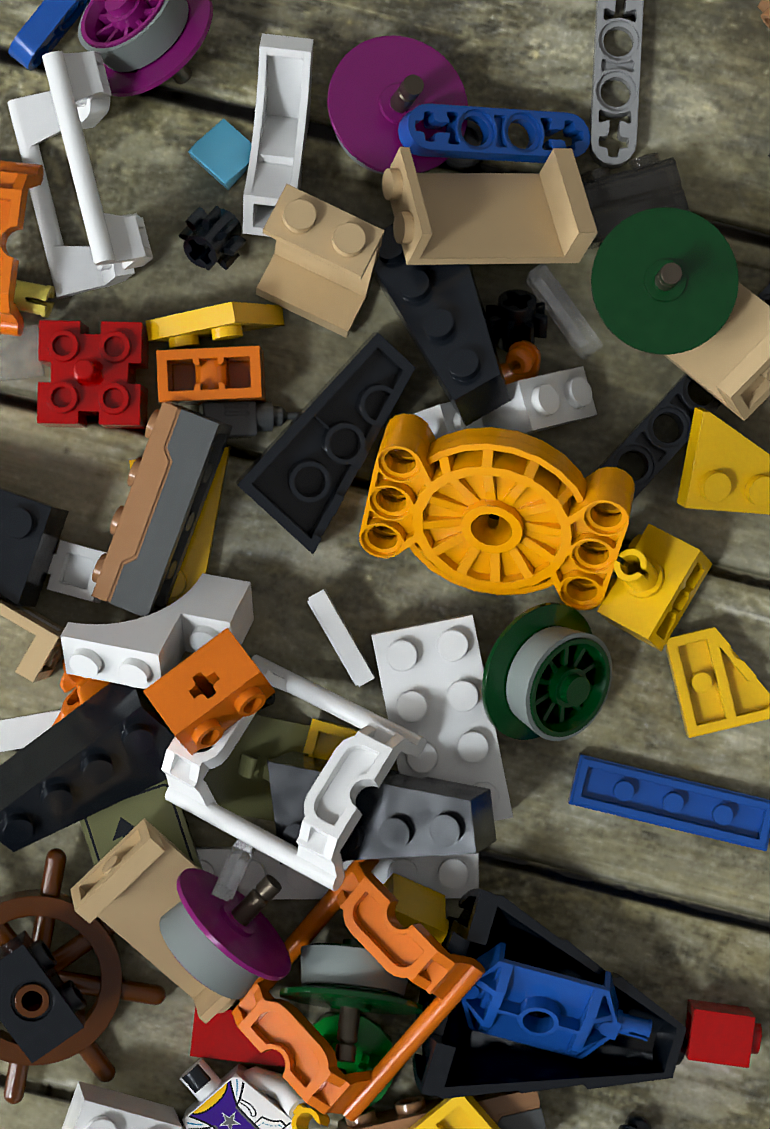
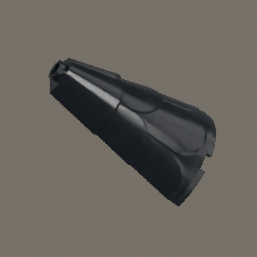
(475, 1063)

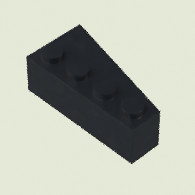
(448, 327)
(320, 451)
(26, 545)
(82, 765)
(397, 819)

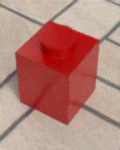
(721, 1033)

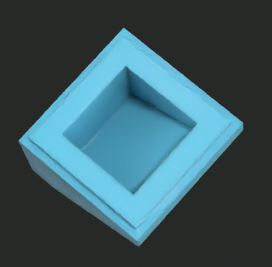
(223, 153)

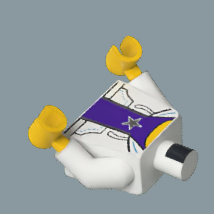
(245, 1100)

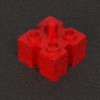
(92, 374)

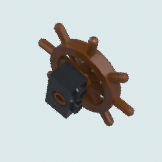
(44, 1003)

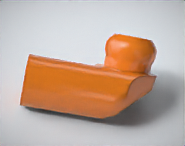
(521, 362)

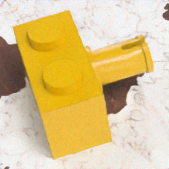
(653, 586)

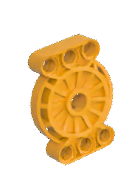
(550, 517)

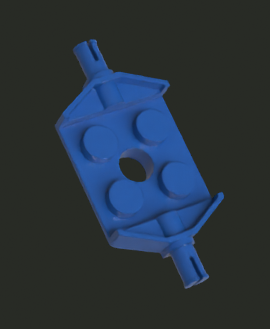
(578, 1011)

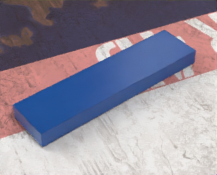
(671, 802)

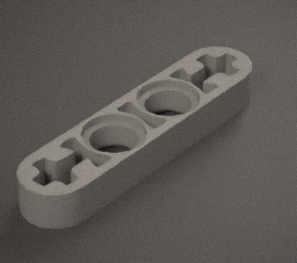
(622, 69)

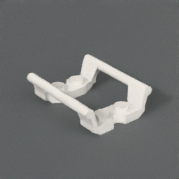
(75, 103)
(330, 803)

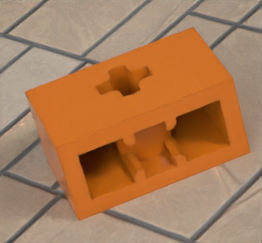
(211, 375)
(185, 691)

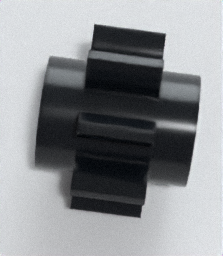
(212, 238)
(516, 318)

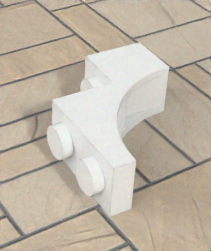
(279, 125)
(534, 405)
(151, 646)

